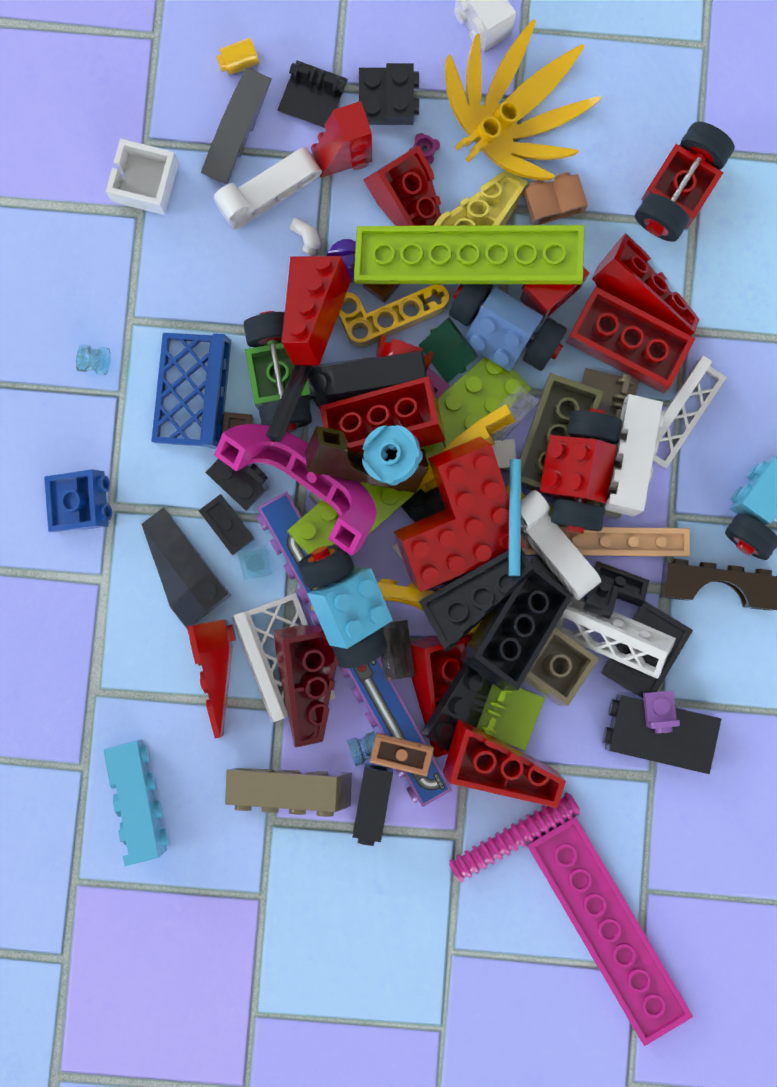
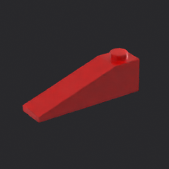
(406, 190)
(630, 278)
(213, 650)
(434, 673)

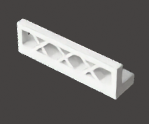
(677, 403)
(618, 629)

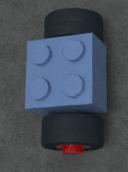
(505, 327)

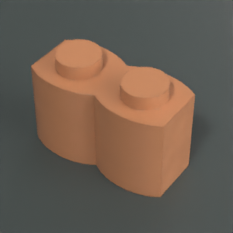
(555, 199)

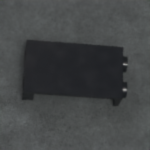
(687, 747)

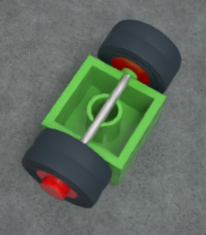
(271, 369)

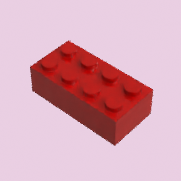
(630, 340)
(405, 404)

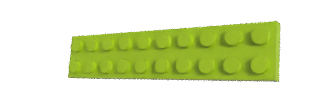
(460, 407)

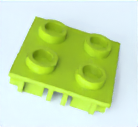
(511, 715)

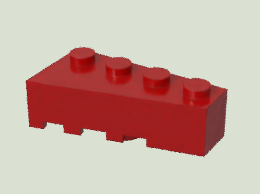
(312, 305)
(497, 768)

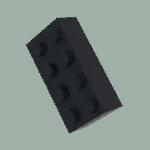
(517, 631)

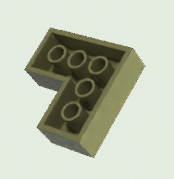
(552, 418)

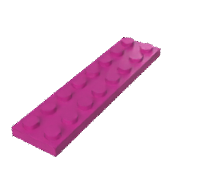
(609, 931)

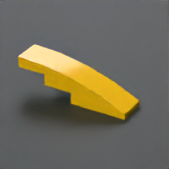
(484, 427)

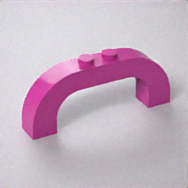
(349, 498)

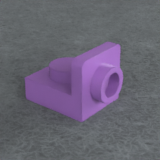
(660, 711)

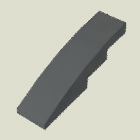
(236, 125)

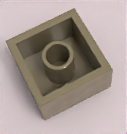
(561, 668)

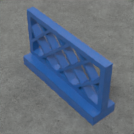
(214, 386)

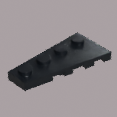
(468, 600)

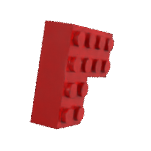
(470, 527)

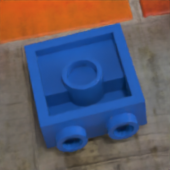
(77, 500)

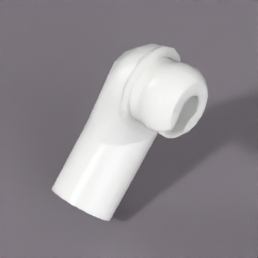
(309, 235)

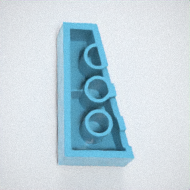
(136, 802)

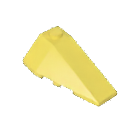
(490, 205)

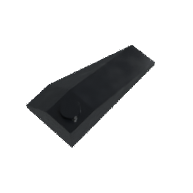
(185, 575)

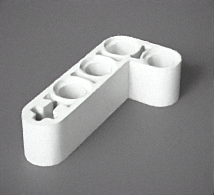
(266, 189)
(555, 547)

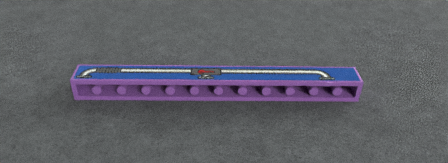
(380, 696)

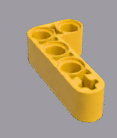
(394, 311)

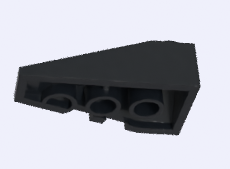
(356, 377)

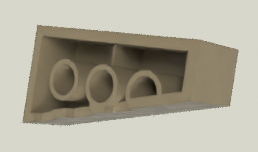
(288, 791)

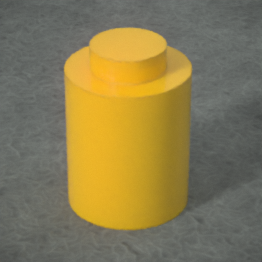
(237, 57)

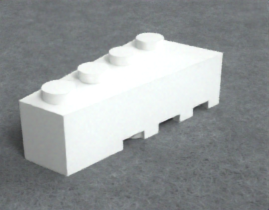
(634, 455)

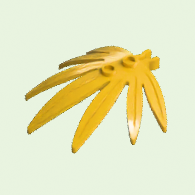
(495, 125)

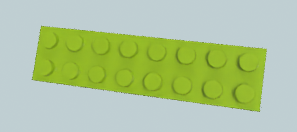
(469, 254)

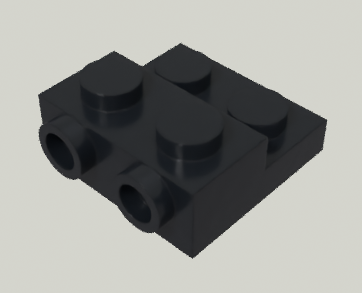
(389, 94)

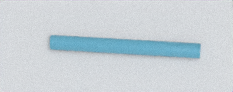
(514, 517)

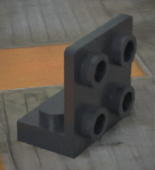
(242, 485)

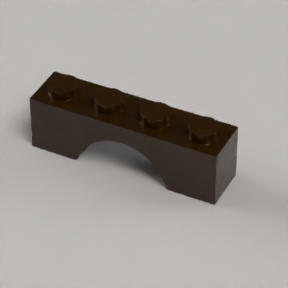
(331, 456)
(754, 589)

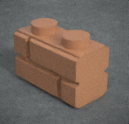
(401, 754)

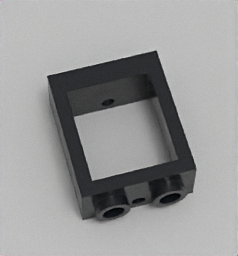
(372, 804)

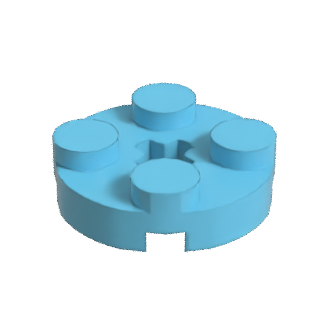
(375, 453)

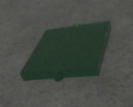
(450, 350)

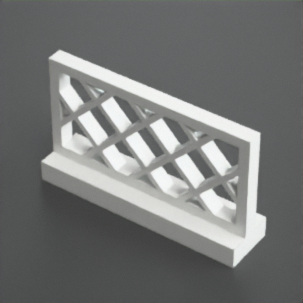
(258, 659)

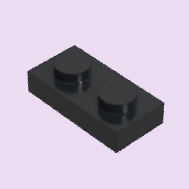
(226, 524)

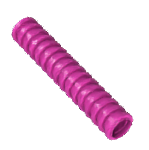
(513, 838)

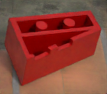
(345, 141)

